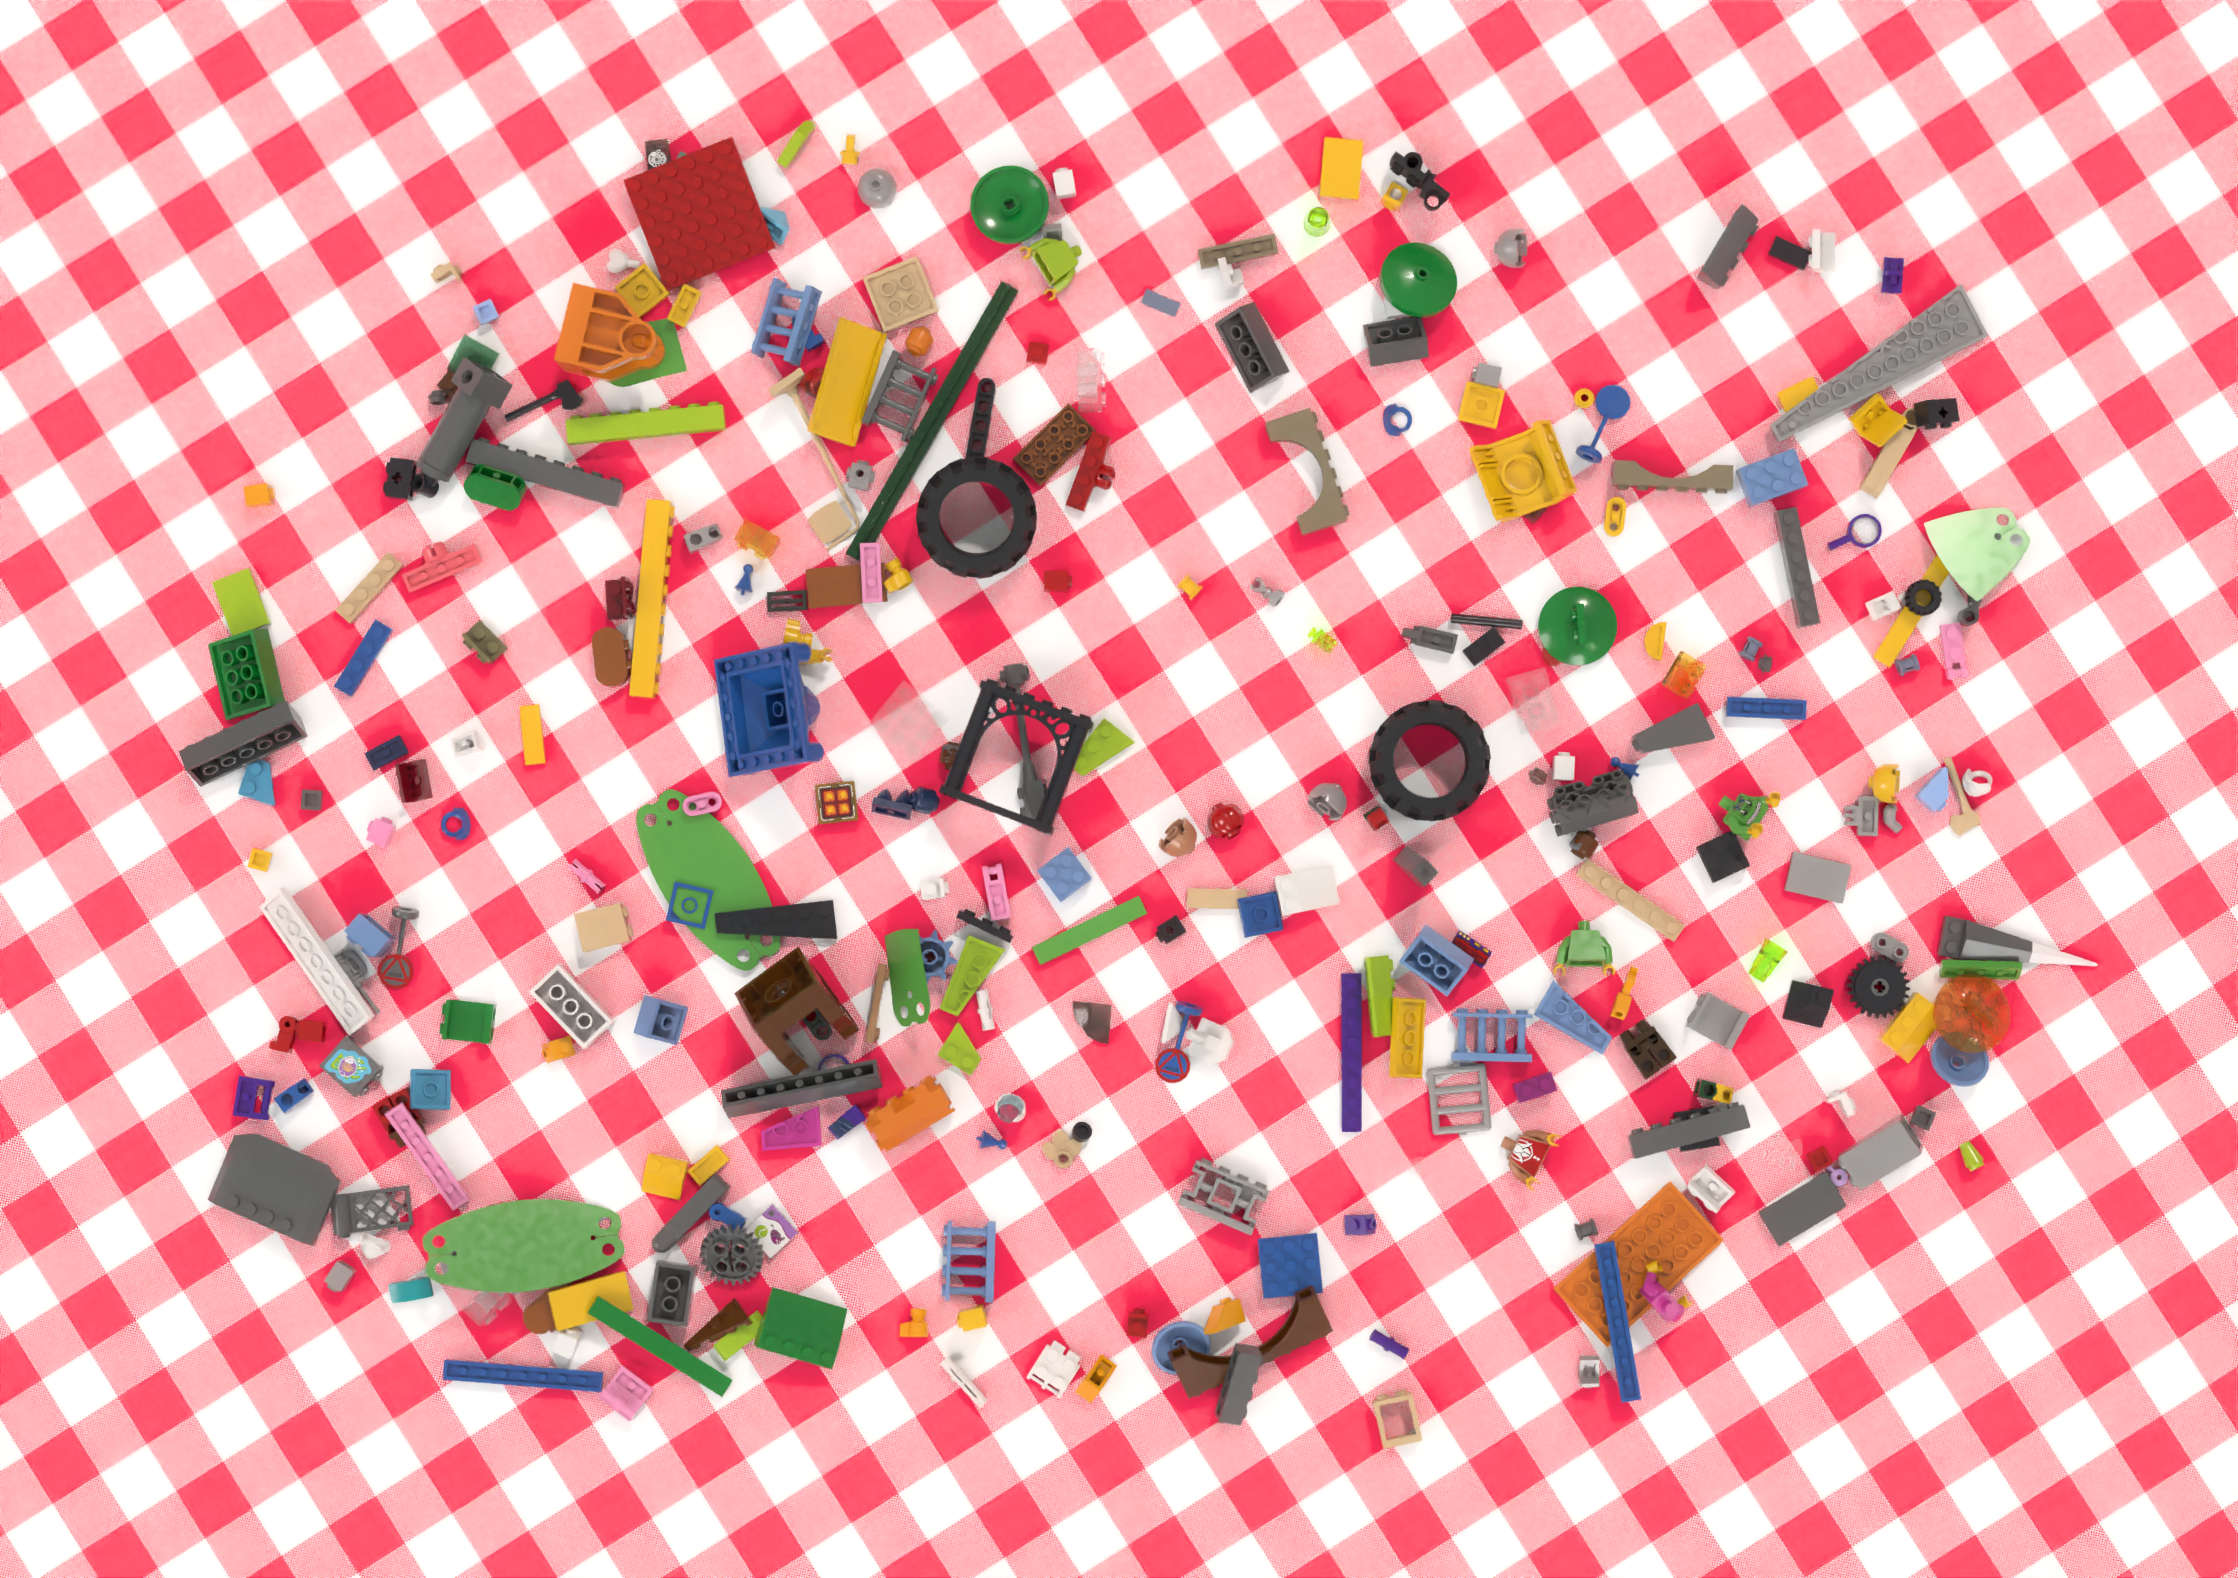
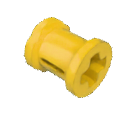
(1189, 587)

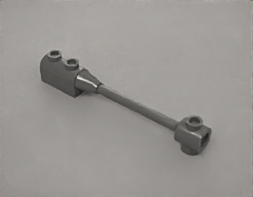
(1032, 789)

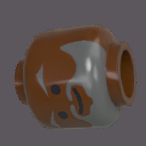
(948, 753)
(1583, 844)

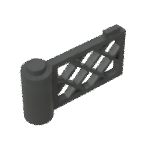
(345, 1218)

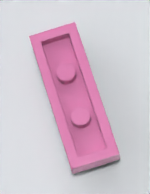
(871, 572)

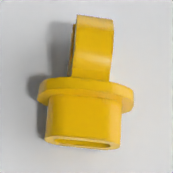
(850, 155)

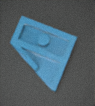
(258, 782)

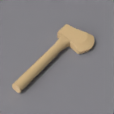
(1969, 818)

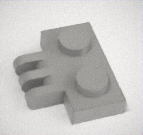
(1864, 816)

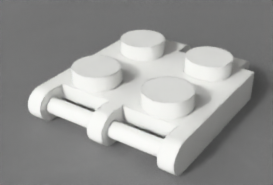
(1055, 1368)

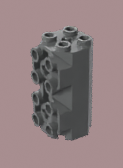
(1582, 806)

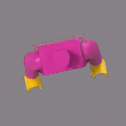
(1660, 1298)

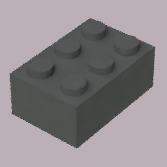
(672, 1293)

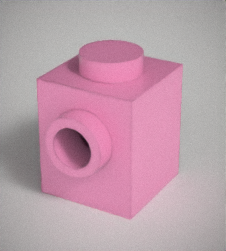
(381, 831)

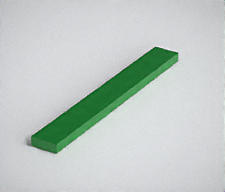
(659, 1346)

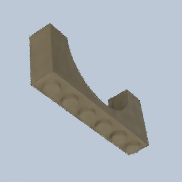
(1302, 430)

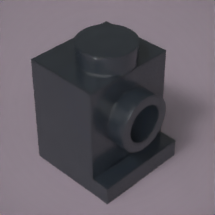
(1177, 926)

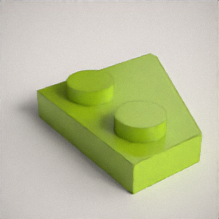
(960, 1051)

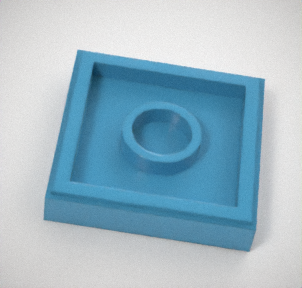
(430, 1089)

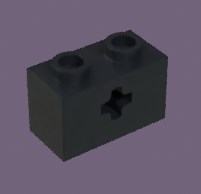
(1936, 412)
(402, 489)

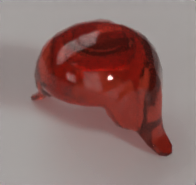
(812, 381)

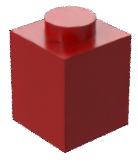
(1057, 581)
(311, 1030)

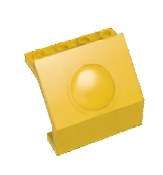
(1523, 472)

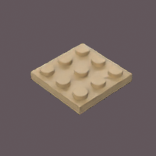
(900, 294)

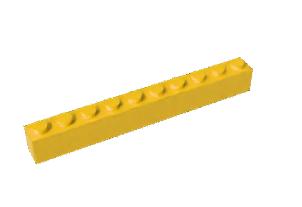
(651, 598)

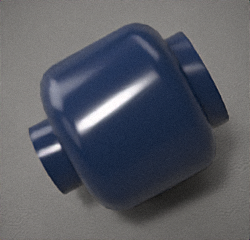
(924, 800)

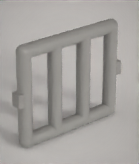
(1484, 1106)

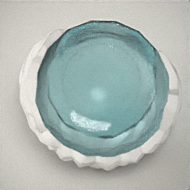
(1010, 1108)

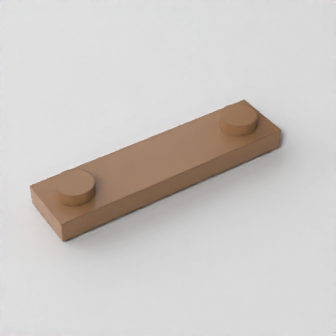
(882, 975)

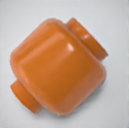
(919, 341)

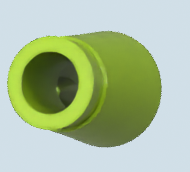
(1971, 1156)

